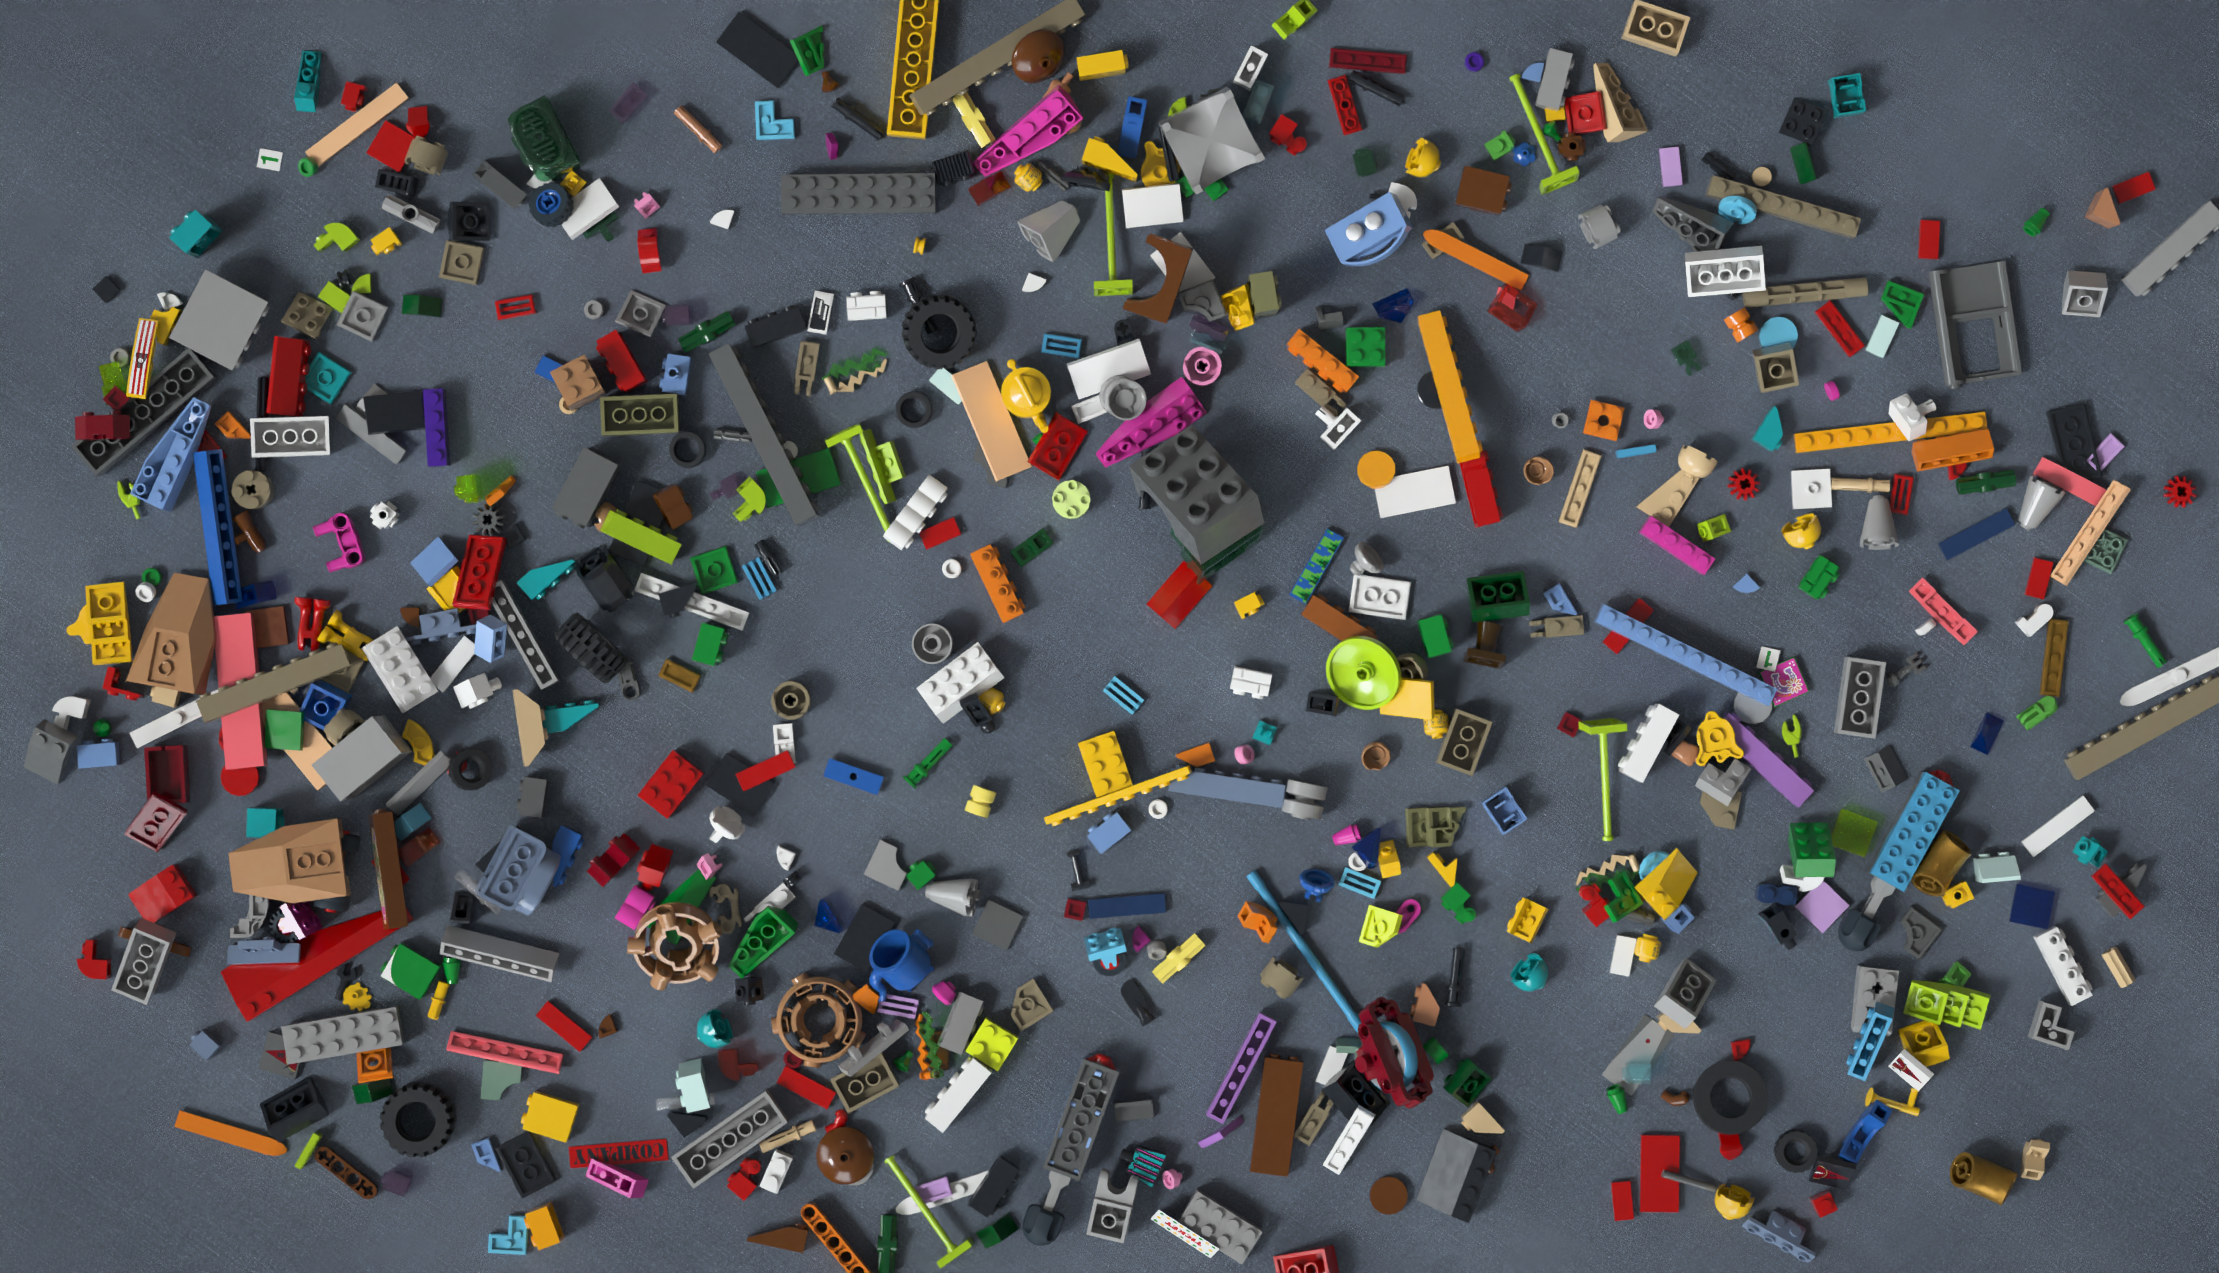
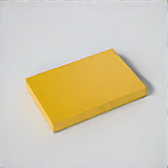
(1412, 700)

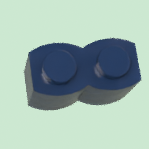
(1781, 894)

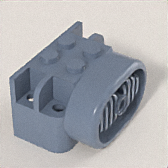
(518, 872)

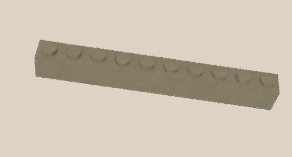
(992, 58)
(2144, 728)

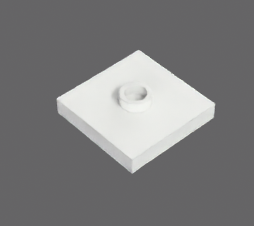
(1811, 489)

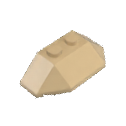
(530, 727)

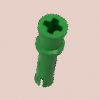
(2141, 632)
(921, 770)

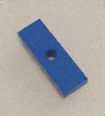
(865, 780)

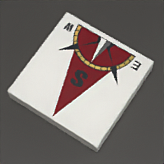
(1911, 1070)

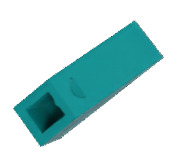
(308, 81)
(539, 579)
(562, 719)

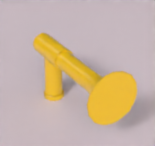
(1907, 1108)

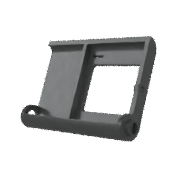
(1974, 295)

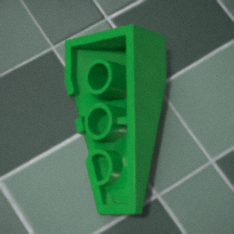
(689, 892)
(763, 937)

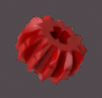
(1747, 490)
(2173, 490)

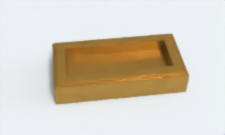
(679, 675)

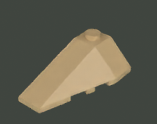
(1621, 118)

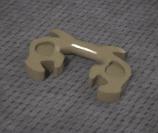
(724, 891)

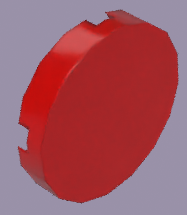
(240, 781)

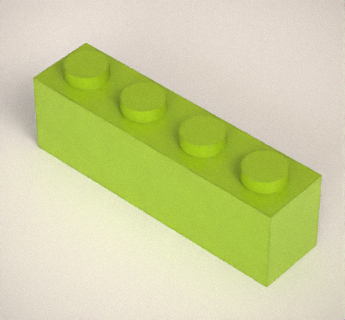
(641, 537)

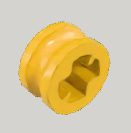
(919, 245)

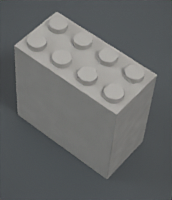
(219, 320)

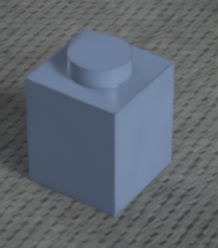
(205, 1044)

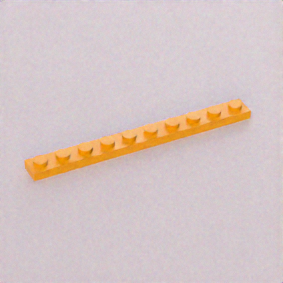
(1886, 433)

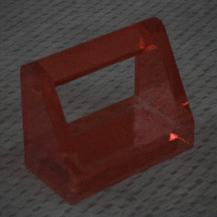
(1508, 315)

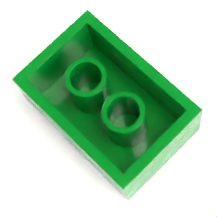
(1811, 849)

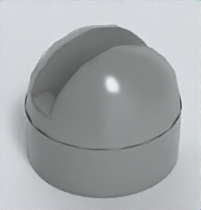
(1562, 416)

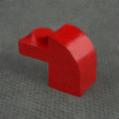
(649, 250)
(90, 965)

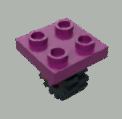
(294, 922)

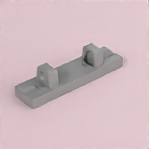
(862, 1056)

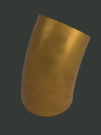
(1940, 864)
(1982, 1177)

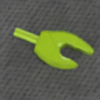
(129, 500)
(1792, 738)

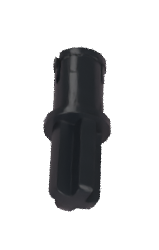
(768, 557)

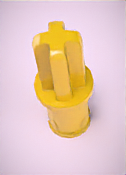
(438, 1000)

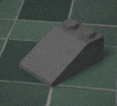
(49, 750)

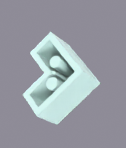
(692, 1082)

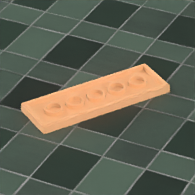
(991, 421)
(314, 742)

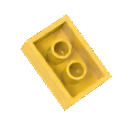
(1105, 764)

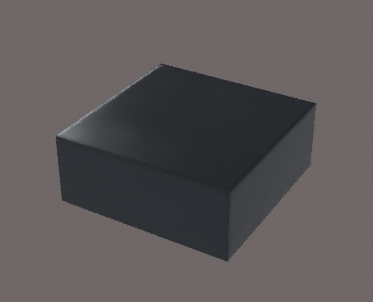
(106, 289)

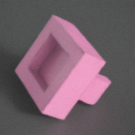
(646, 205)
(707, 865)

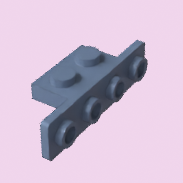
(440, 624)
(263, 952)
(1781, 1233)

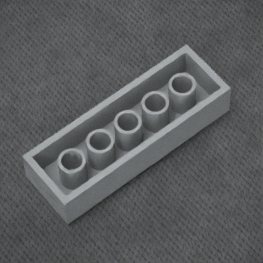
(343, 1034)
(730, 1138)

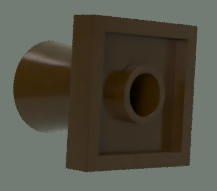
(1486, 646)

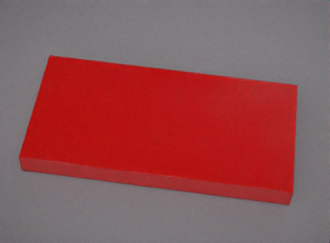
(479, 572)
(1656, 1155)

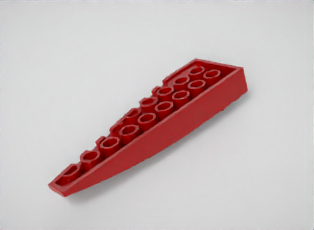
(265, 985)

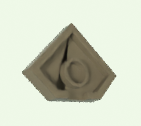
(1720, 814)
(1029, 1005)

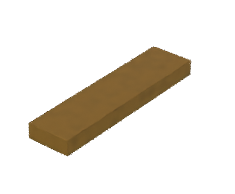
(2053, 657)

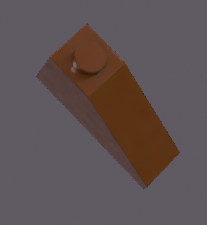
(785, 1237)

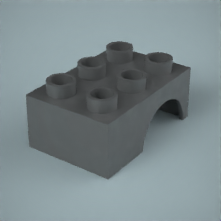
(1198, 493)

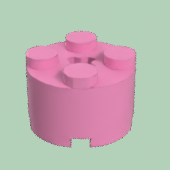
(1207, 357)

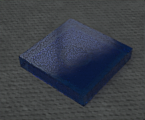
(2031, 906)

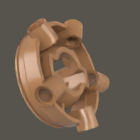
(677, 966)
(803, 984)

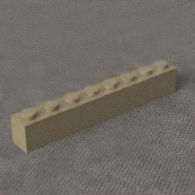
(1786, 207)
(273, 683)

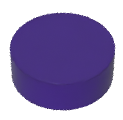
(1474, 62)

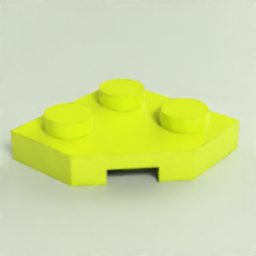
(1379, 926)

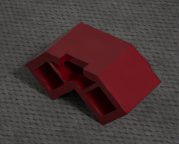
(102, 426)
(613, 860)

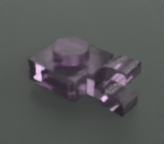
(728, 487)

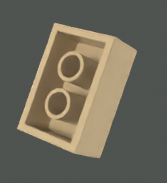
(1655, 27)

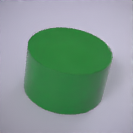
(1435, 1050)

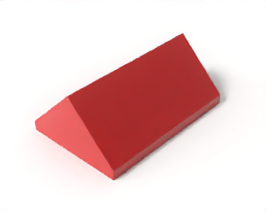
(1178, 595)

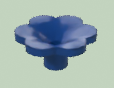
(1523, 159)

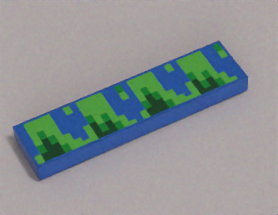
(1316, 566)

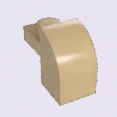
(2034, 1159)

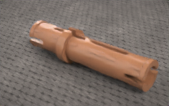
(694, 125)

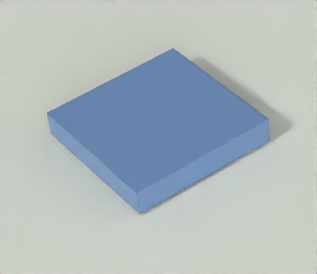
(434, 561)

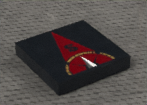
(1832, 1172)

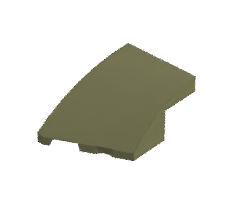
(1432, 825)

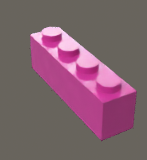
(1676, 545)

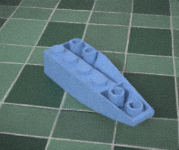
(172, 458)

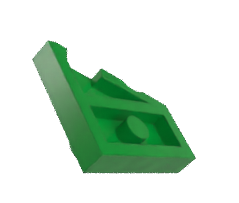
(809, 50)
(1902, 302)

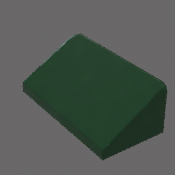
(1803, 163)

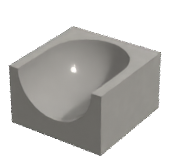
(362, 757)

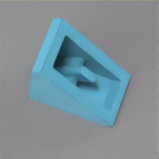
(411, 821)

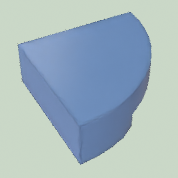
(1533, 72)
(1746, 585)

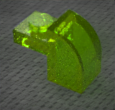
(112, 376)

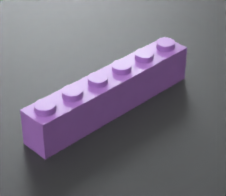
(1770, 764)
(1241, 1067)

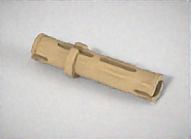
(1860, 484)
(787, 1136)

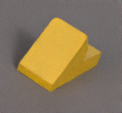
(1447, 872)

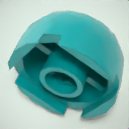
(1530, 974)
(714, 1030)

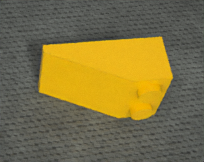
(1102, 156)
(1667, 884)

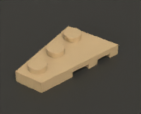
(1668, 498)

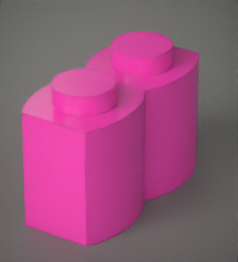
(635, 906)

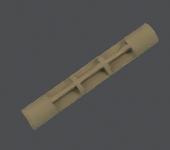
(1807, 292)

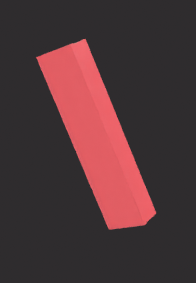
(238, 660)

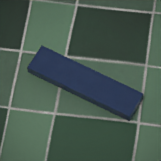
(1976, 534)
(1127, 906)

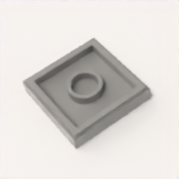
(362, 316)

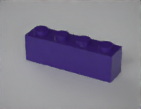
(436, 427)

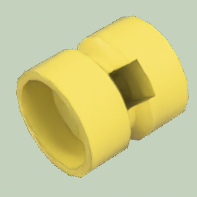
(980, 801)

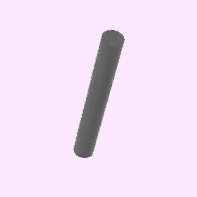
(1688, 1180)

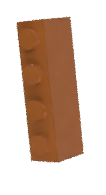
(1333, 619)

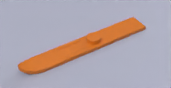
(1476, 258)
(229, 1134)

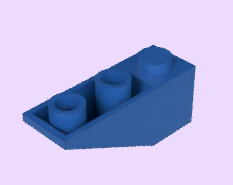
(1132, 127)
(565, 844)

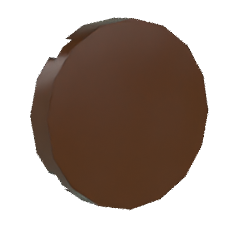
(1388, 1195)

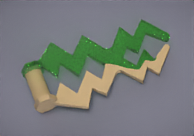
(861, 367)
(1601, 878)

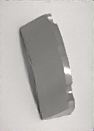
(256, 915)

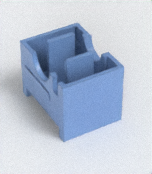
(1503, 810)

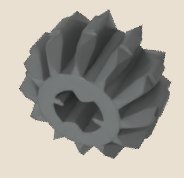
(495, 520)

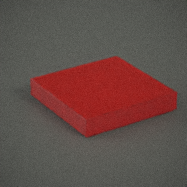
(1585, 113)
(391, 146)

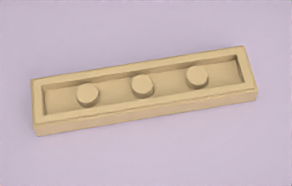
(1579, 488)

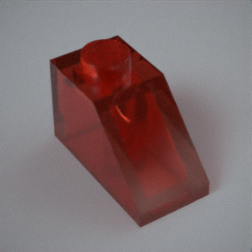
(989, 188)
(418, 847)

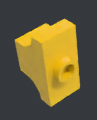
(167, 322)
(1388, 859)

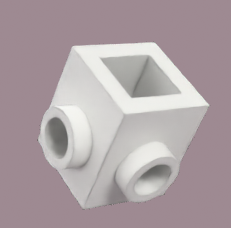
(391, 515)

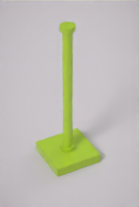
(1558, 178)
(1112, 286)
(845, 438)
(1602, 728)
(953, 1250)

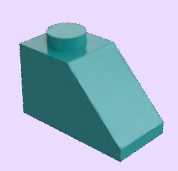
(1770, 431)

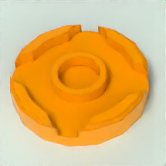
(1376, 469)

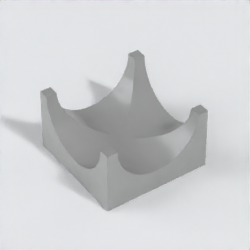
(1210, 139)

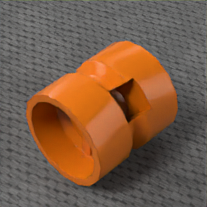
(1741, 324)

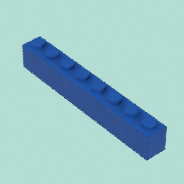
(217, 527)

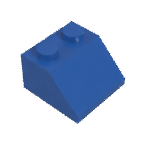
(323, 703)

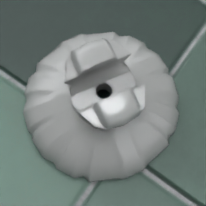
(1366, 559)

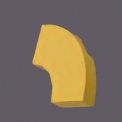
(420, 742)

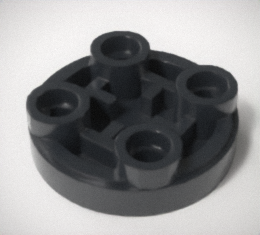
(1427, 392)

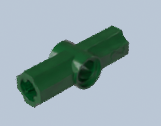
(706, 331)
(1985, 482)
(887, 1243)

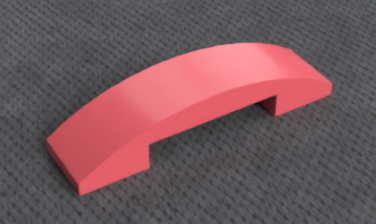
(2069, 481)
(1942, 611)

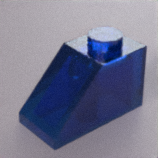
(257, 594)

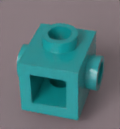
(2090, 851)

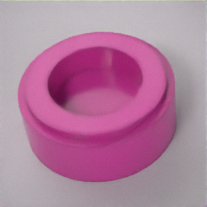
(1831, 390)

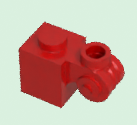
(1282, 134)
(1595, 909)
(741, 1182)

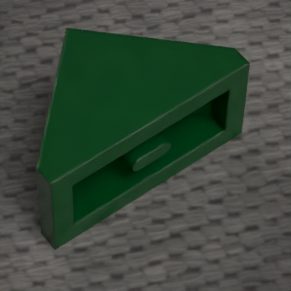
(421, 305)
(372, 1091)
(997, 1231)

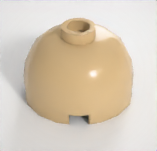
(1695, 463)

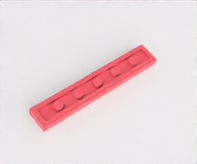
(505, 1052)

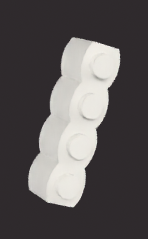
(915, 512)

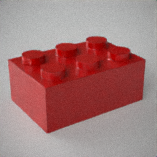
(621, 361)
(671, 784)

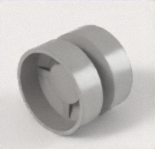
(1122, 397)
(932, 643)
(1303, 804)

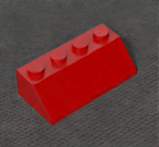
(288, 376)

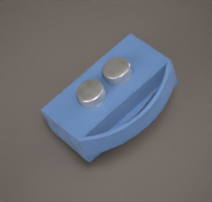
(1370, 231)

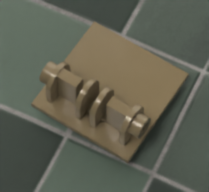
(307, 315)

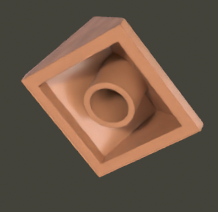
(2103, 210)

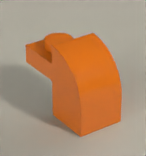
(1259, 919)

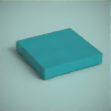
(326, 378)

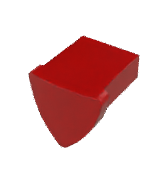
(418, 121)
(1730, 1146)

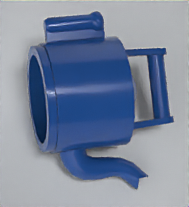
(899, 961)

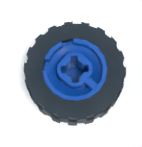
(551, 204)

